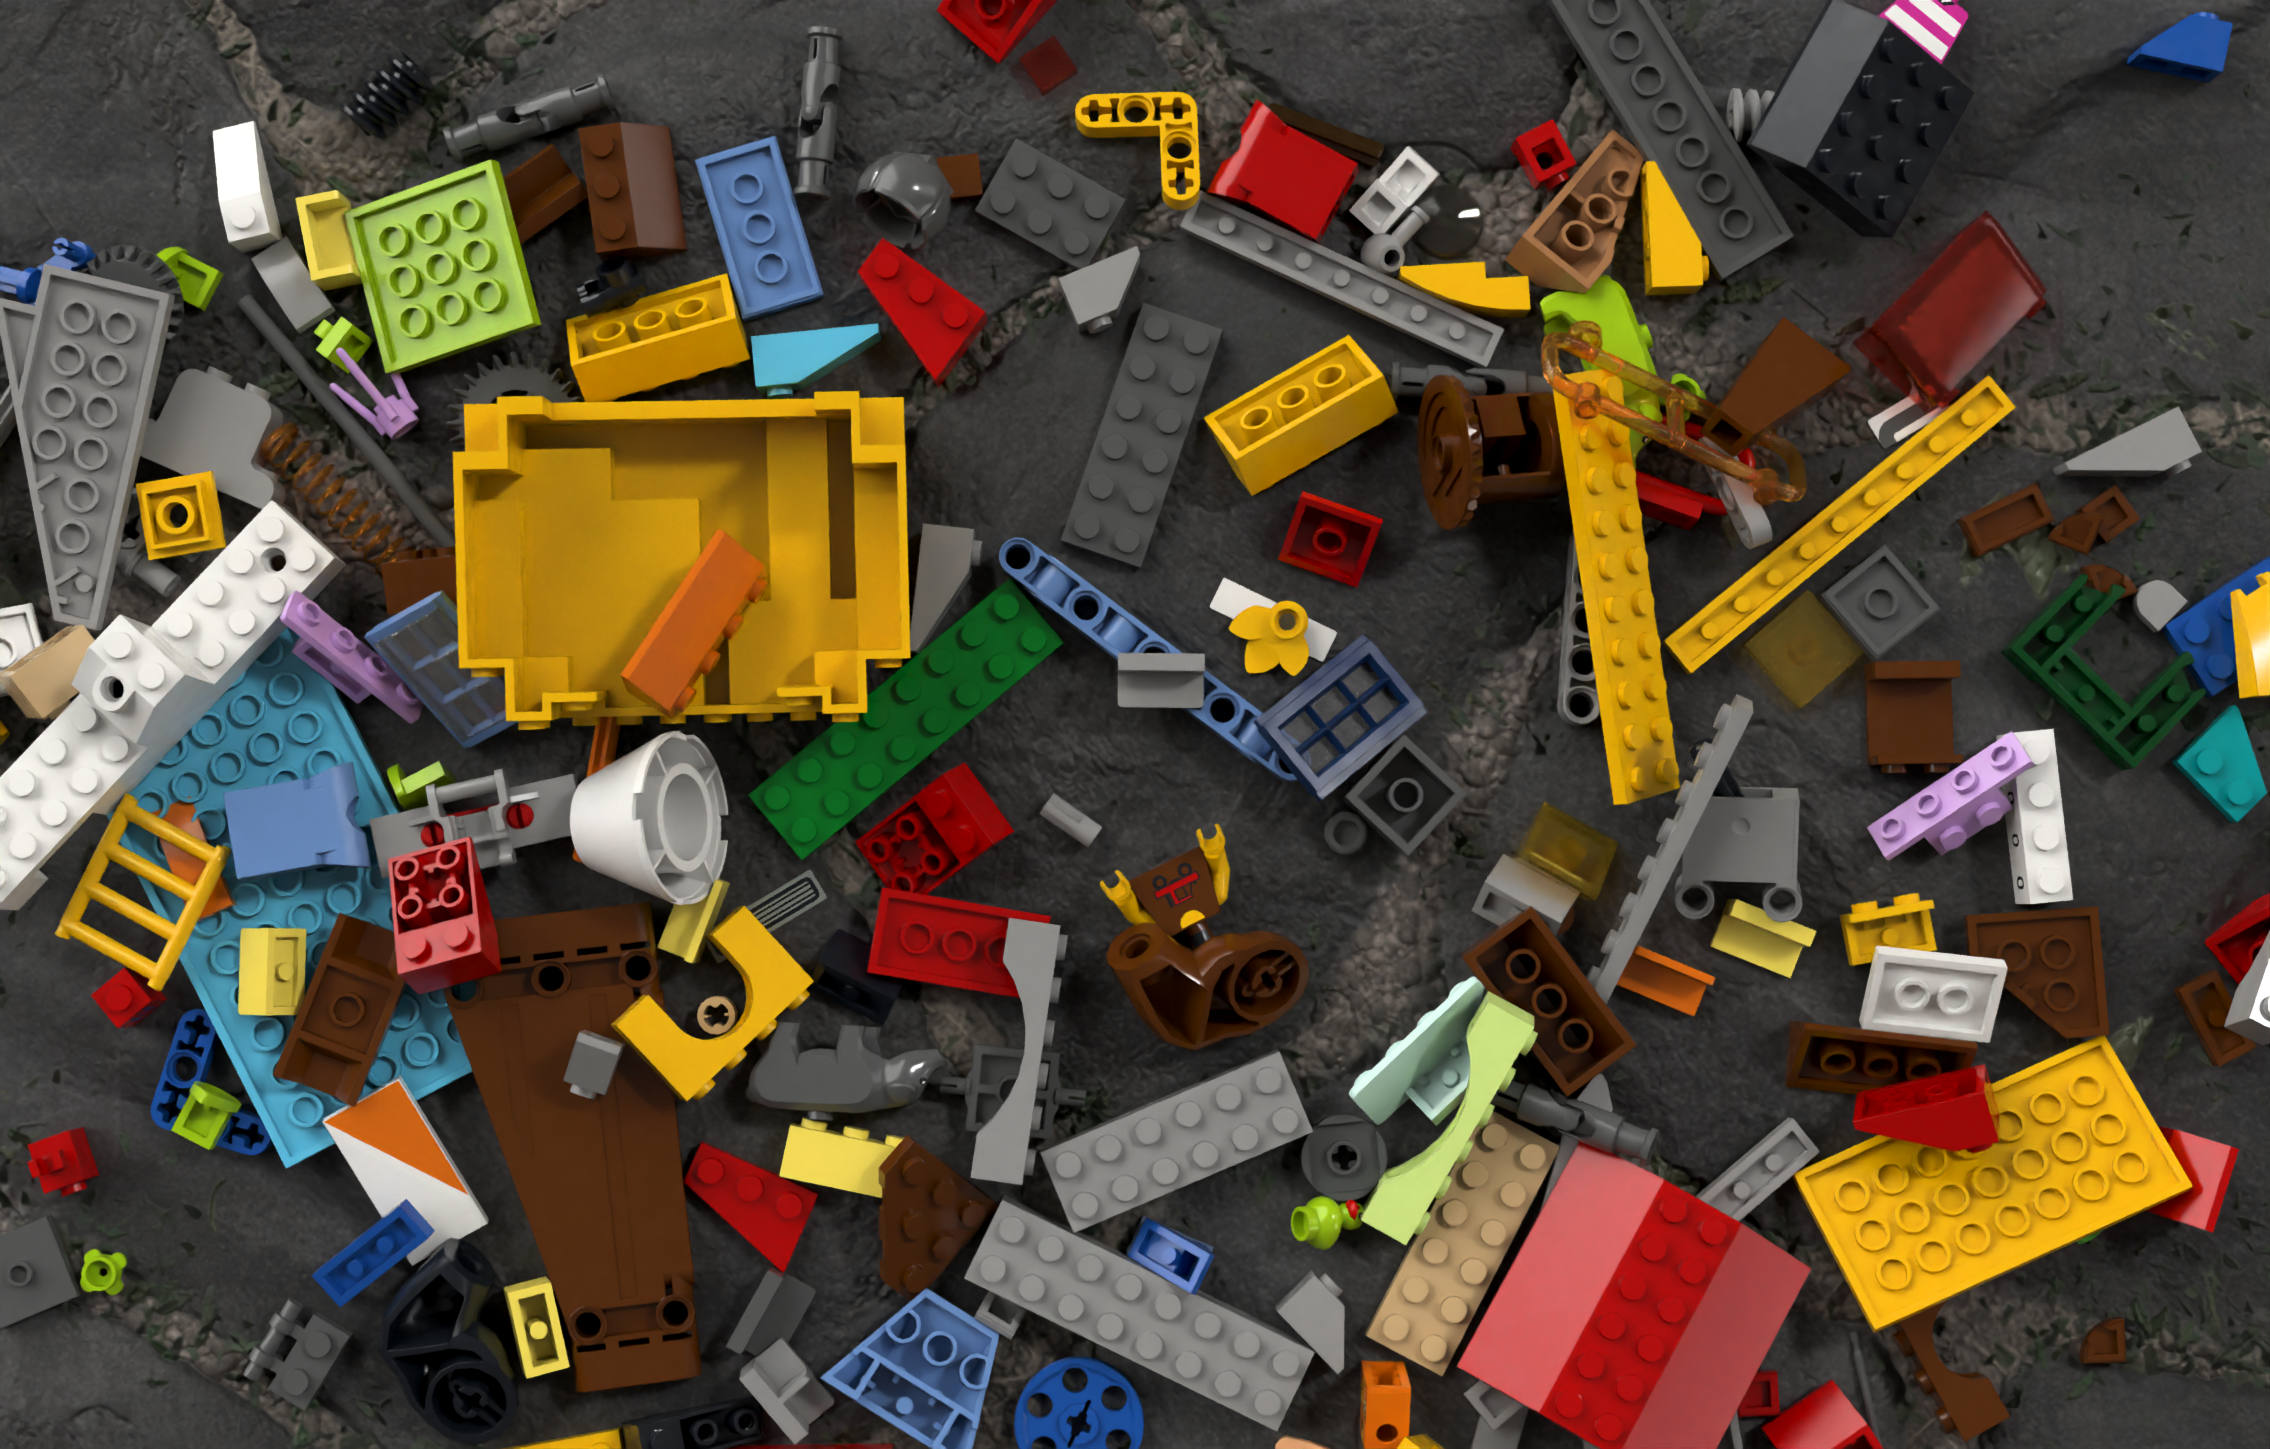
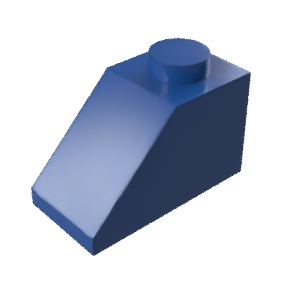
(2188, 49)

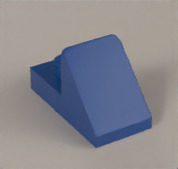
(1171, 1255)

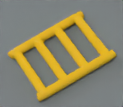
(196, 895)

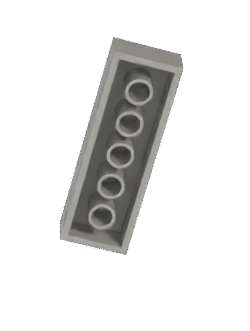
(1176, 1140)

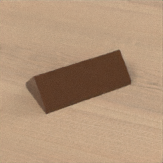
(1865, 1059)

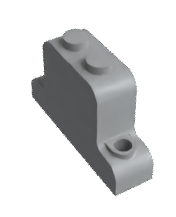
(217, 430)

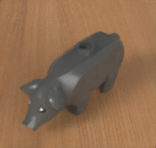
(838, 1080)

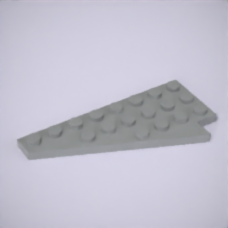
(82, 401)

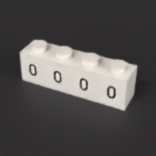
(2037, 825)

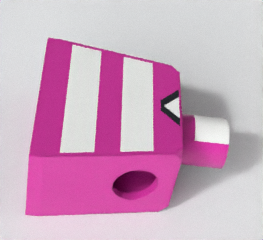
(1928, 23)

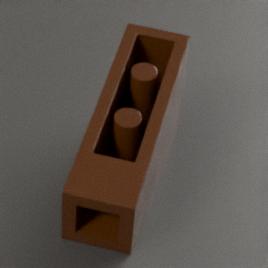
(1775, 385)

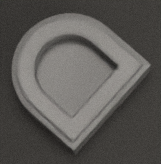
(2157, 603)

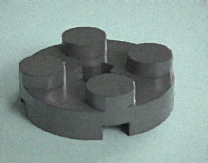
(1361, 1173)

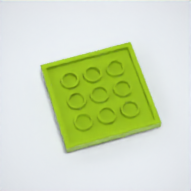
(442, 267)

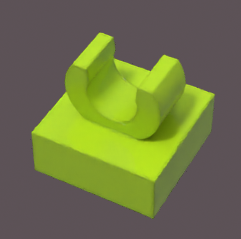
(343, 336)

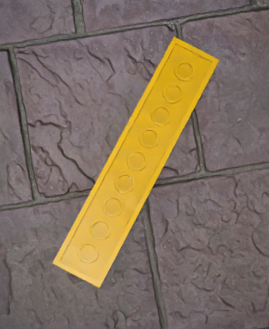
(1617, 596)

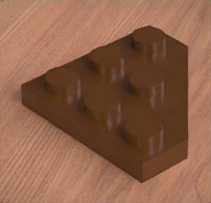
(2050, 963)
(924, 1216)

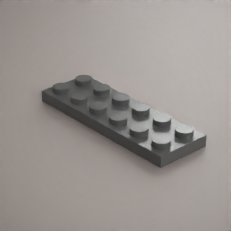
(1141, 435)

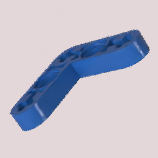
(185, 1034)

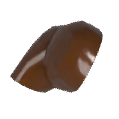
(1208, 993)

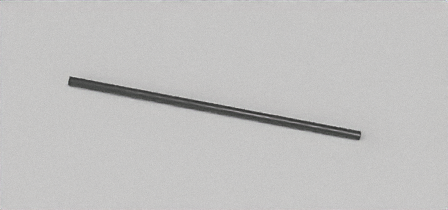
(346, 421)

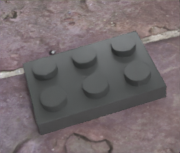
(1050, 206)

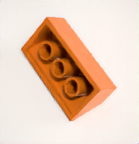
(695, 625)

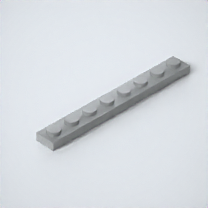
(1342, 279)
(1673, 838)

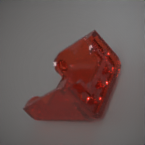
(1953, 313)

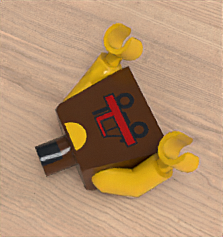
(1178, 891)

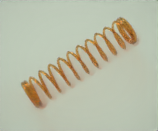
(284, 442)

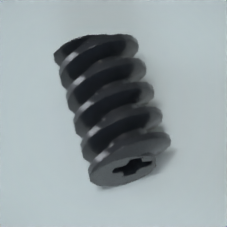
(388, 96)

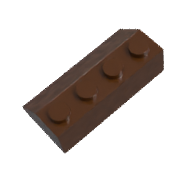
(1535, 973)

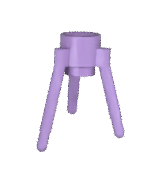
(393, 415)

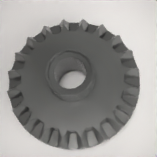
(143, 269)

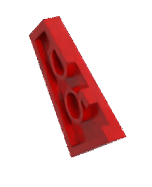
(753, 1200)

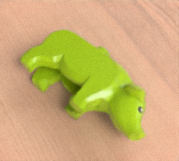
(1621, 336)

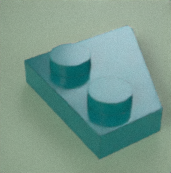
(2224, 766)

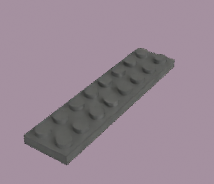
(1676, 128)

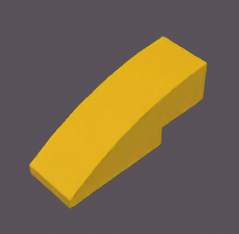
(1469, 289)

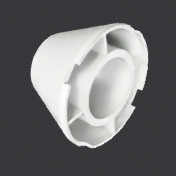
(655, 819)

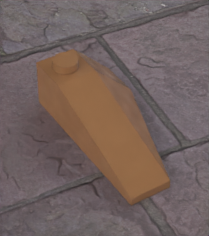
(1580, 226)

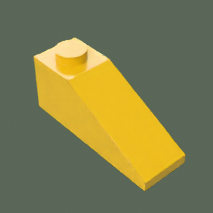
(1669, 242)

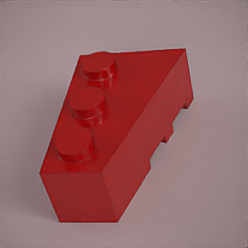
(923, 308)

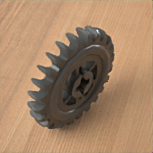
(506, 380)

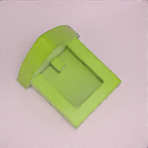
(195, 278)
(412, 789)
(205, 1114)

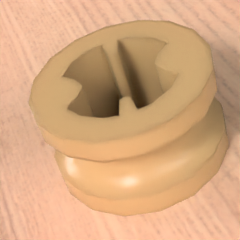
(715, 1002)

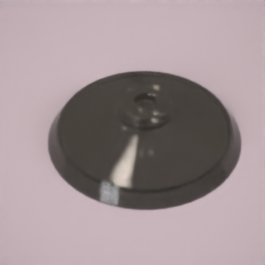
(1453, 222)

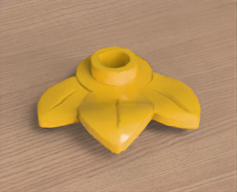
(1268, 641)

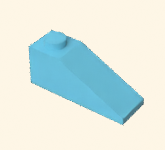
(800, 358)

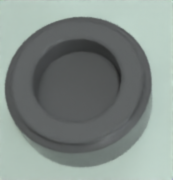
(1345, 833)

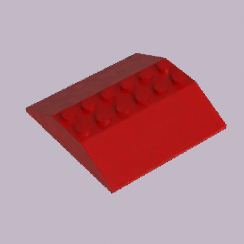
(1633, 1310)

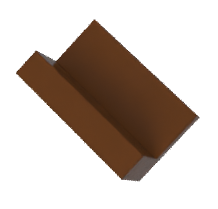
(542, 191)

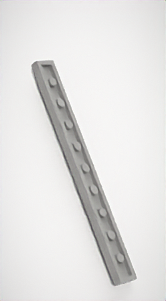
(1733, 1193)

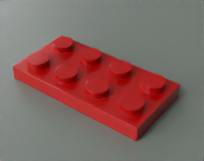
(943, 941)

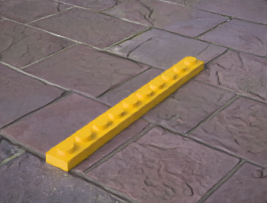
(1838, 525)

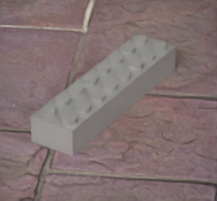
(1140, 1313)

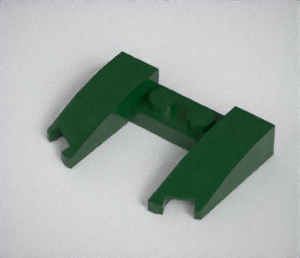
(2119, 728)

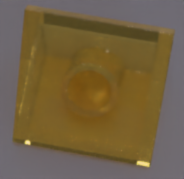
(1567, 851)

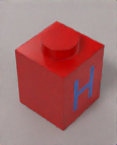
(127, 998)

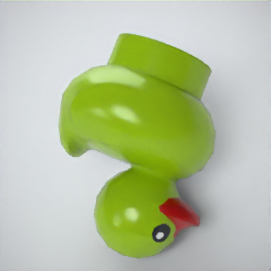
(1322, 1220)

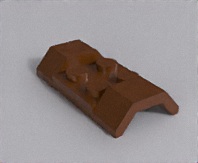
(345, 1011)

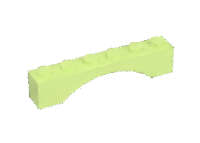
(1406, 1191)

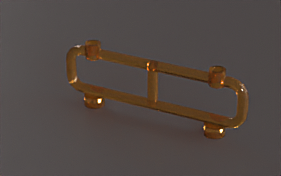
(1586, 342)

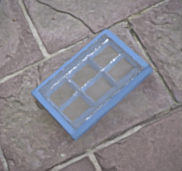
(424, 654)

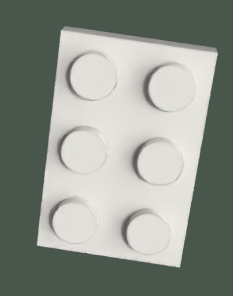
(1933, 994)

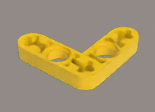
(1169, 129)

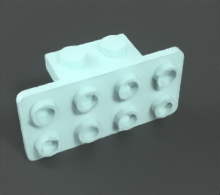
(1428, 1064)

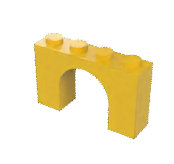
(771, 985)

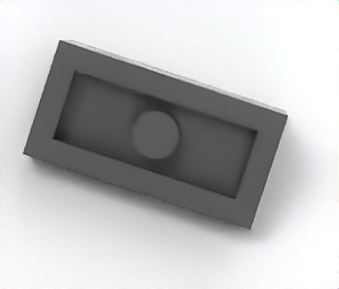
(772, 1312)

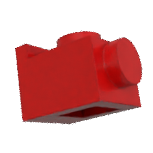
(1549, 143)

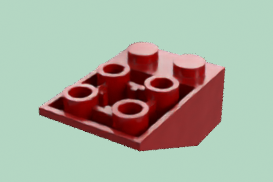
(935, 833)
(442, 917)

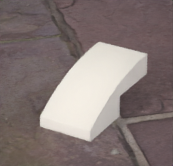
(1394, 192)

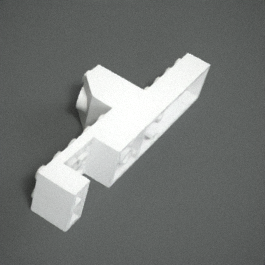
(169, 682)

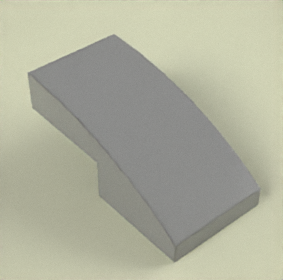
(291, 285)

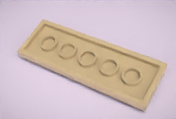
(1462, 1244)

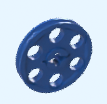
(1071, 1403)

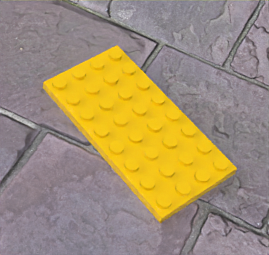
(1937, 1222)

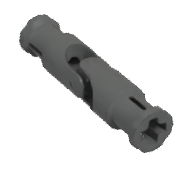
(818, 108)
(521, 121)
(1474, 380)
(1546, 1108)

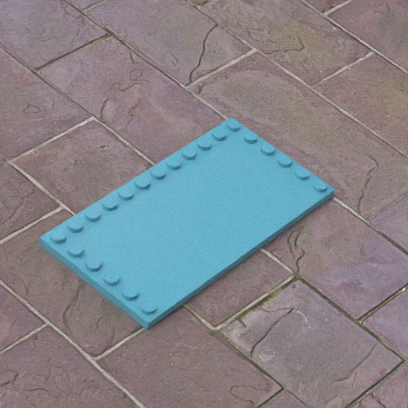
(268, 730)

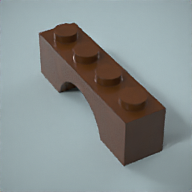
(1964, 1400)

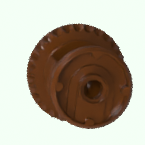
(1461, 429)

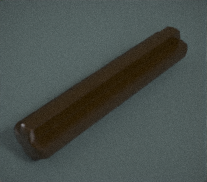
(1334, 137)

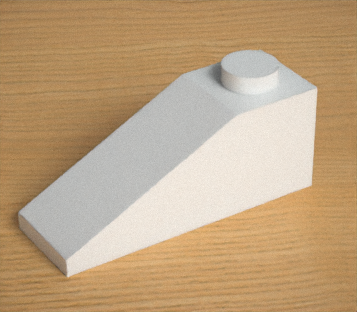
(245, 189)

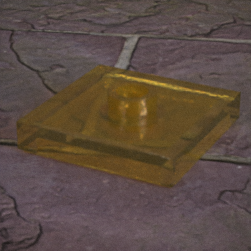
(1803, 649)

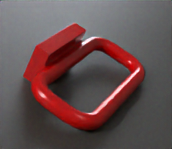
(1677, 503)

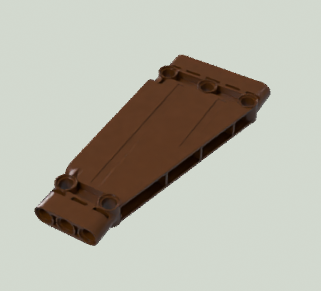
(590, 1173)

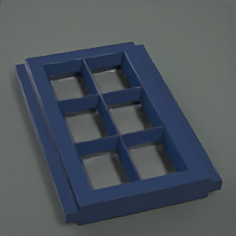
(1340, 717)

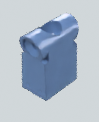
(297, 825)

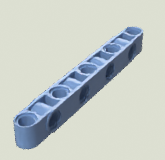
(1120, 632)

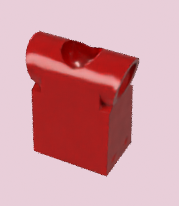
(1285, 175)

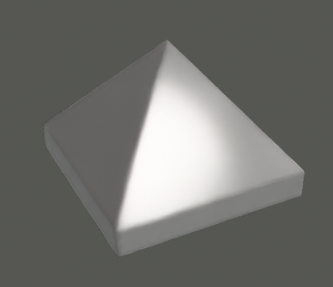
(1000, 1314)

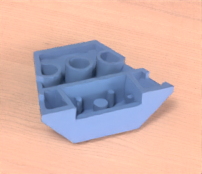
(923, 1372)

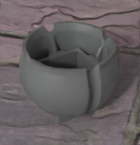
(904, 199)

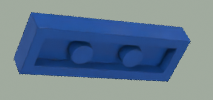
(373, 1253)

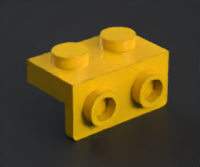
(1898, 926)

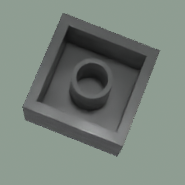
(1404, 795)

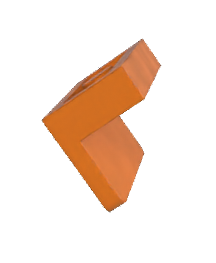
(1664, 980)

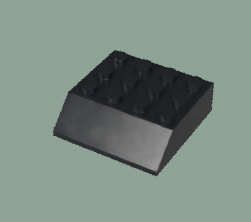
(1860, 118)

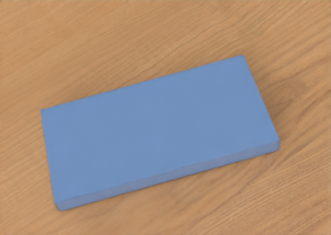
(759, 228)

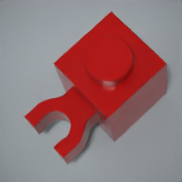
(63, 1162)

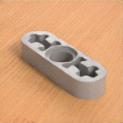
(1740, 505)

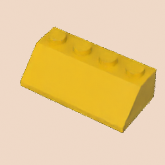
(657, 340)
(1301, 414)

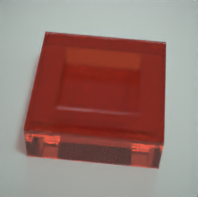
(1048, 65)

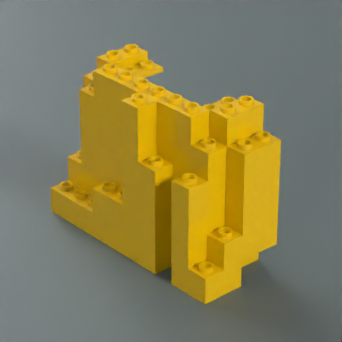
(597, 511)

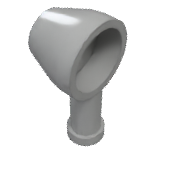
(1379, 244)

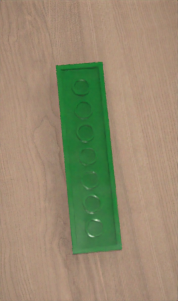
(906, 719)

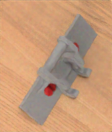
(520, 819)

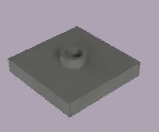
(1879, 603)
(34, 1271)

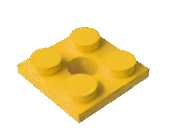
(204, 522)

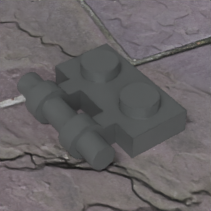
(309, 1361)

